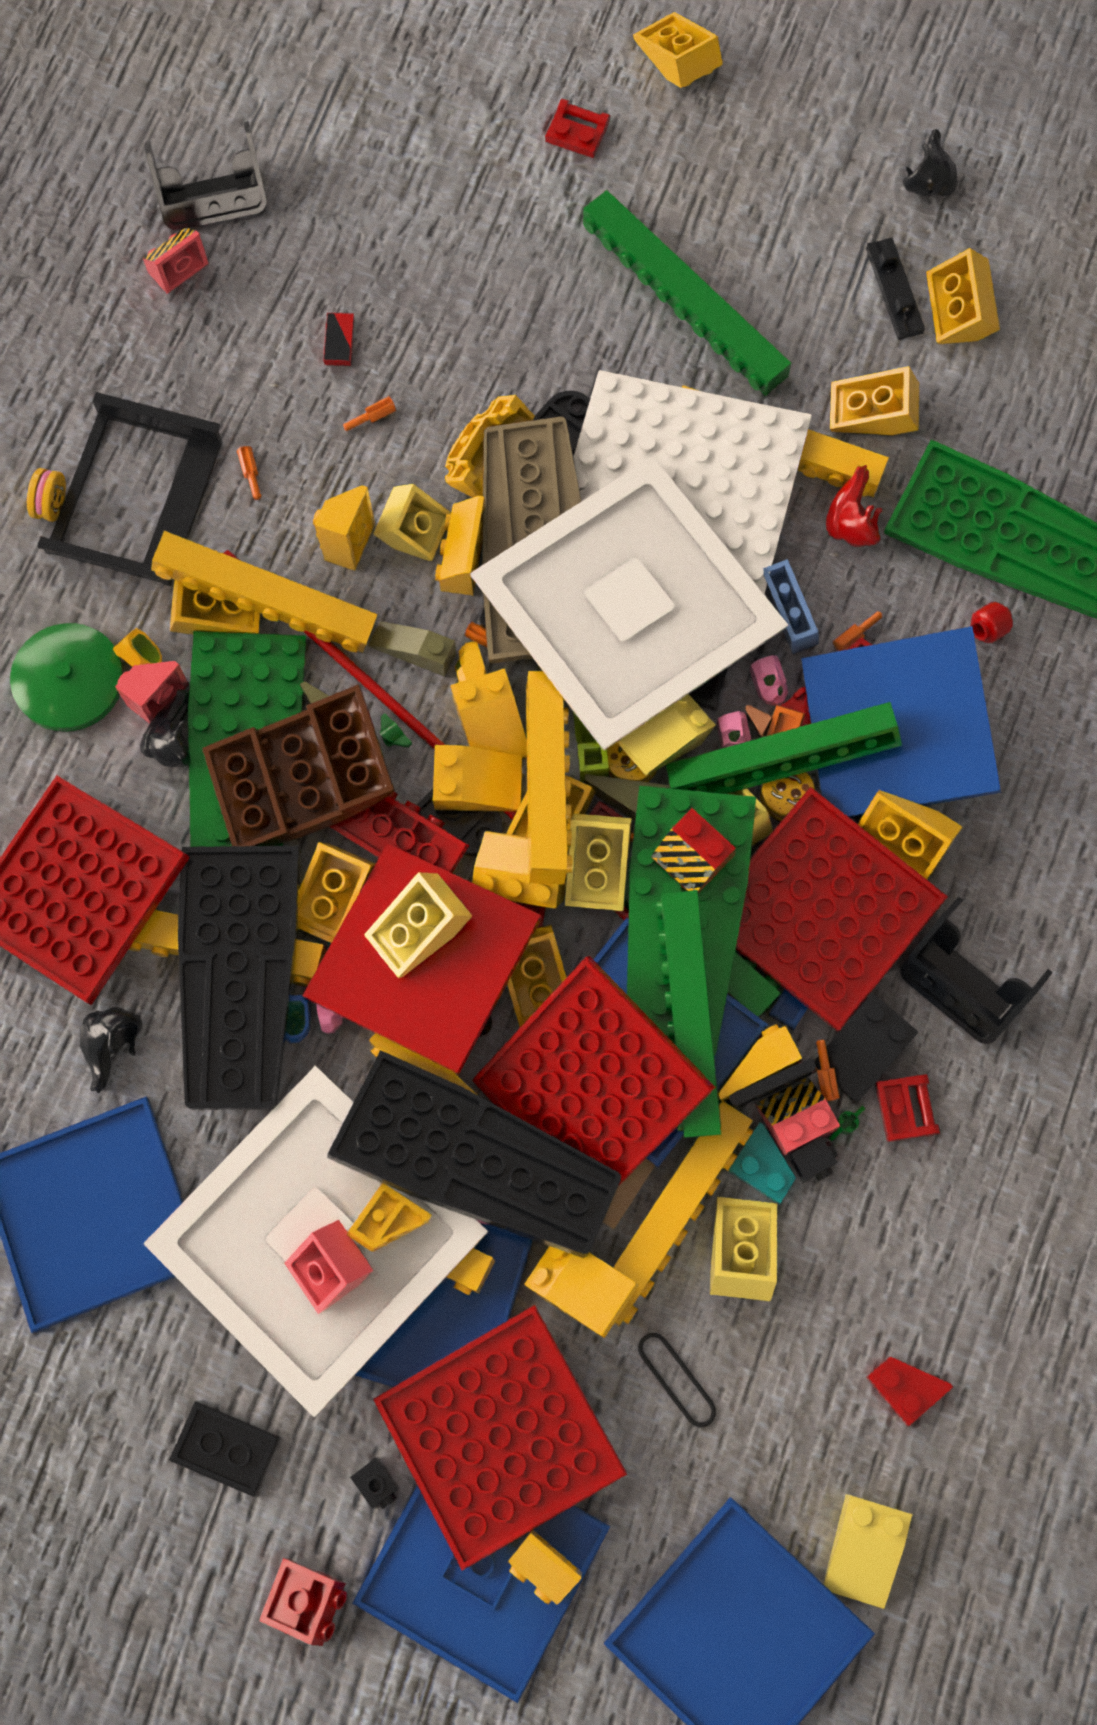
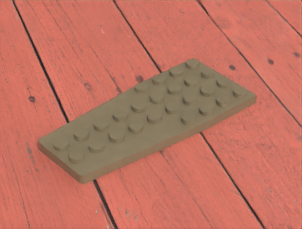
(525, 486)

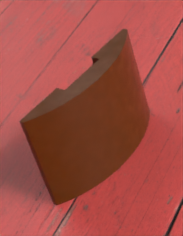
(299, 772)

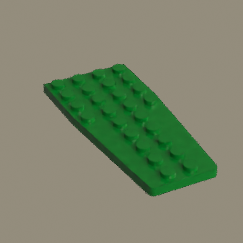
(998, 529)
(235, 686)
(719, 900)

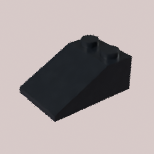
(867, 1046)

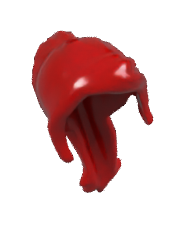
(847, 516)

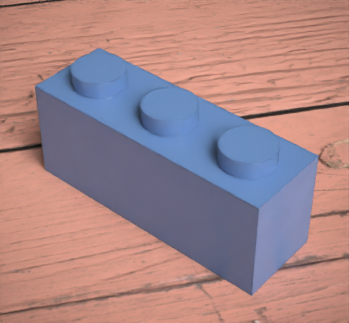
(790, 603)

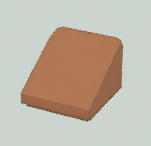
(759, 719)

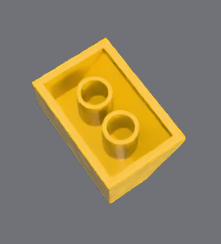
(963, 299)
(345, 527)
(462, 547)
(504, 871)

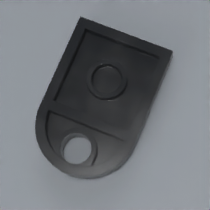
(560, 406)
(463, 824)

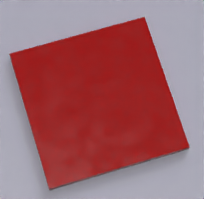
(80, 888)
(830, 909)
(447, 996)
(595, 1073)
(499, 1437)

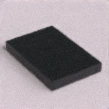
(773, 1083)
(225, 1448)

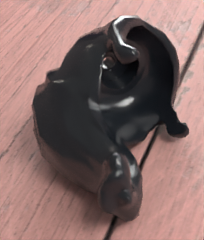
(935, 173)
(164, 736)
(103, 1035)

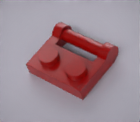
(574, 135)
(898, 1111)

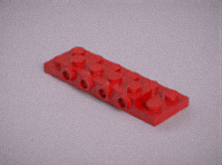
(404, 829)

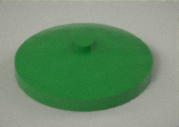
(66, 677)

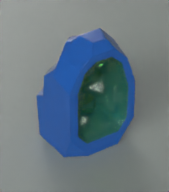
(298, 1019)

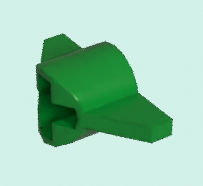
(392, 733)
(848, 1123)

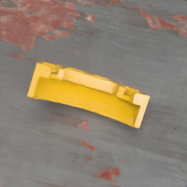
(467, 454)

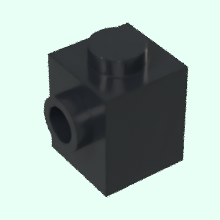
(814, 1160)
(376, 1484)

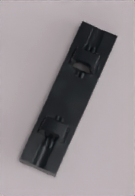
(895, 288)

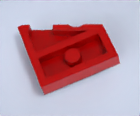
(907, 1389)

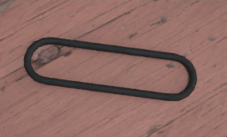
(666, 1387)

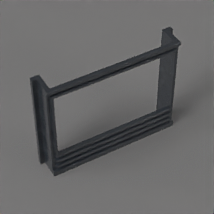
(184, 495)

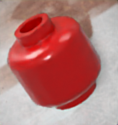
(991, 622)

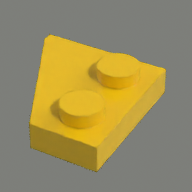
(386, 1219)

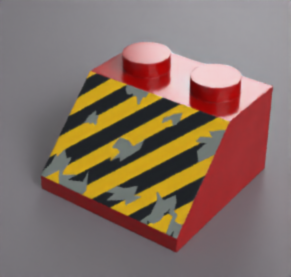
(693, 852)

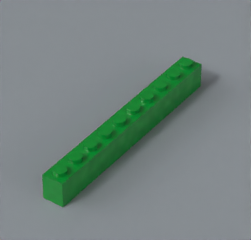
(686, 293)

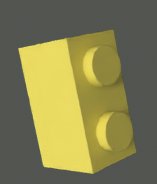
(412, 522)

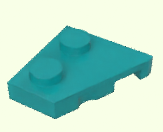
(763, 1166)

